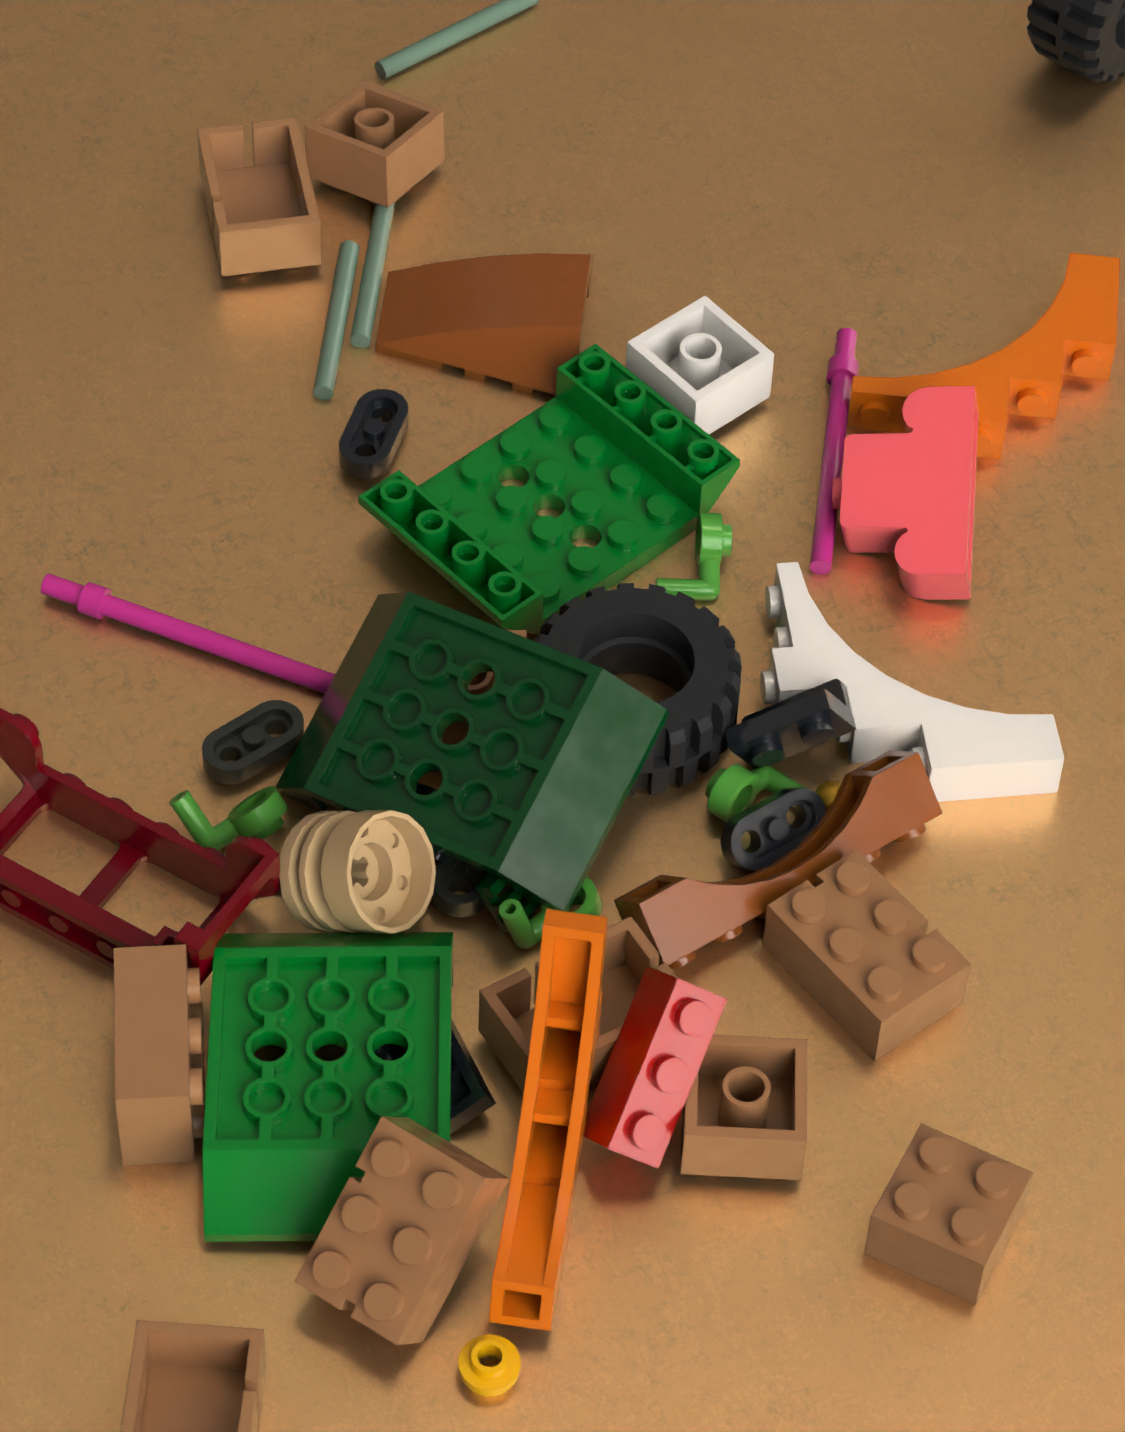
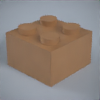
(375, 143)
(747, 1109)
(948, 1213)

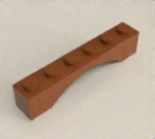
(873, 807)

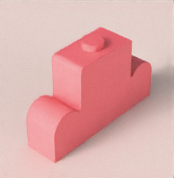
(916, 492)

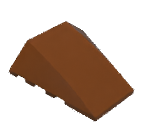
(489, 316)

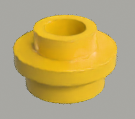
(489, 1380)

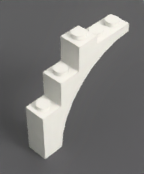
(961, 748)

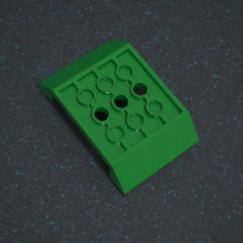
(600, 454)
(294, 1127)

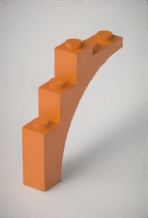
(1026, 376)
(550, 1121)

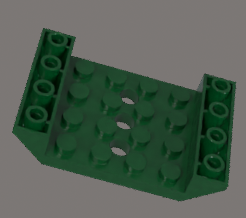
(528, 783)

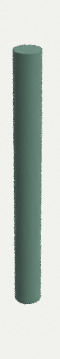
(450, 36)
(372, 276)
(336, 320)

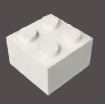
(703, 364)

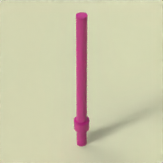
(840, 377)
(98, 602)

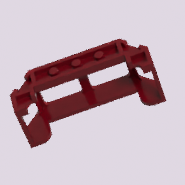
(79, 921)

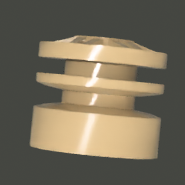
(357, 871)

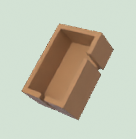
(262, 212)
(865, 955)
(507, 1016)
(158, 1054)
(402, 1230)
(194, 1378)

